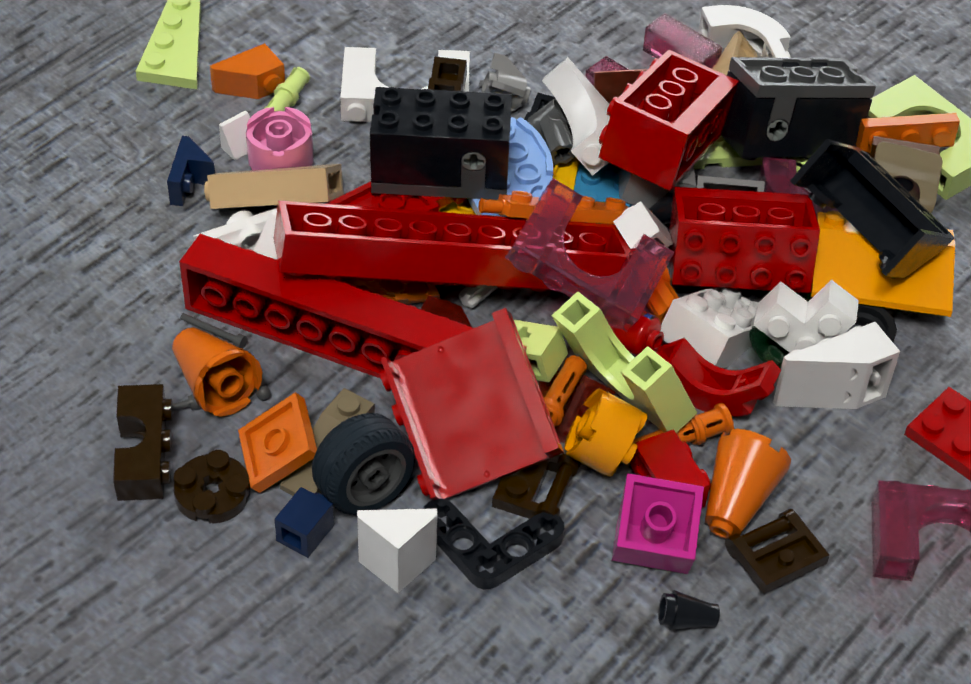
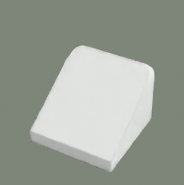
(234, 135)

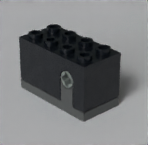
(794, 105)
(440, 143)

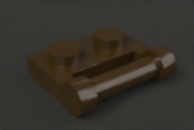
(519, 490)
(782, 559)

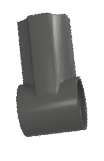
(554, 129)

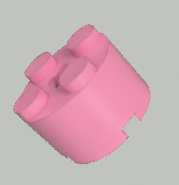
(279, 139)

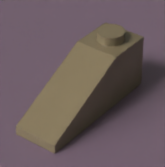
(343, 407)

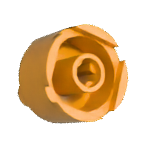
(605, 432)

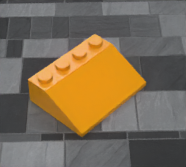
(854, 266)

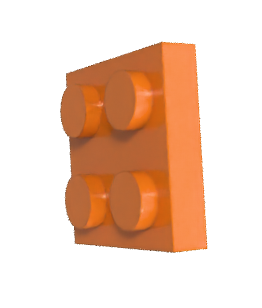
(277, 442)

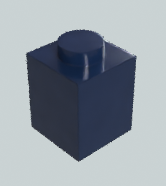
(304, 521)

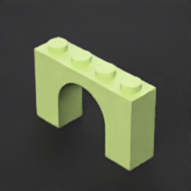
(917, 98)
(640, 380)

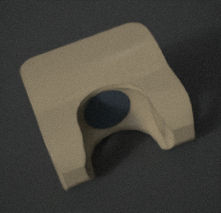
(914, 169)

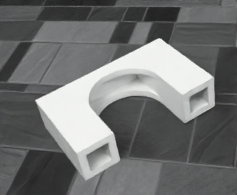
(360, 81)

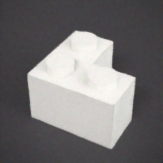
(800, 323)

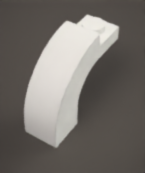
(761, 31)

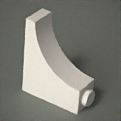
(583, 109)

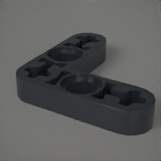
(485, 553)

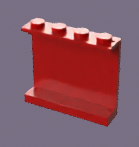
(471, 408)

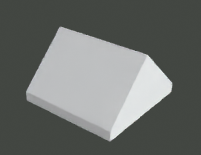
(397, 543)

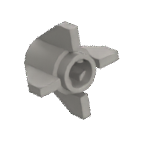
(506, 81)

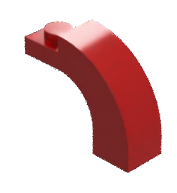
(713, 385)

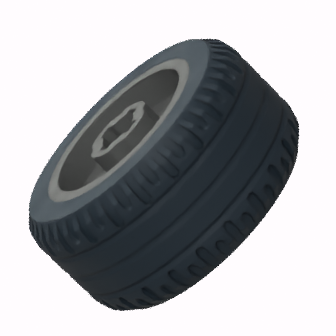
(363, 463)

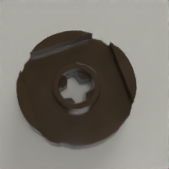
(206, 470)

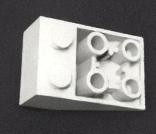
(713, 322)
(839, 371)

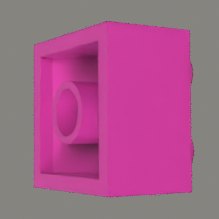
(658, 524)

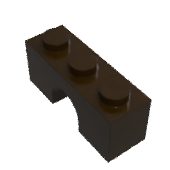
(142, 468)

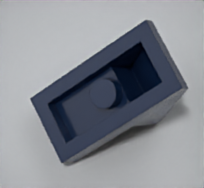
(188, 168)

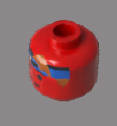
(642, 334)

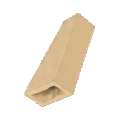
(268, 186)

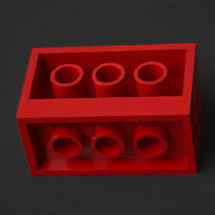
(667, 119)
(743, 239)

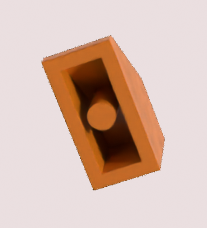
(248, 74)

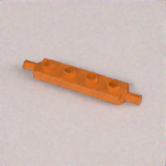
(521, 204)

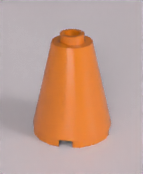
(216, 371)
(742, 480)

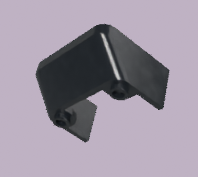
(875, 205)

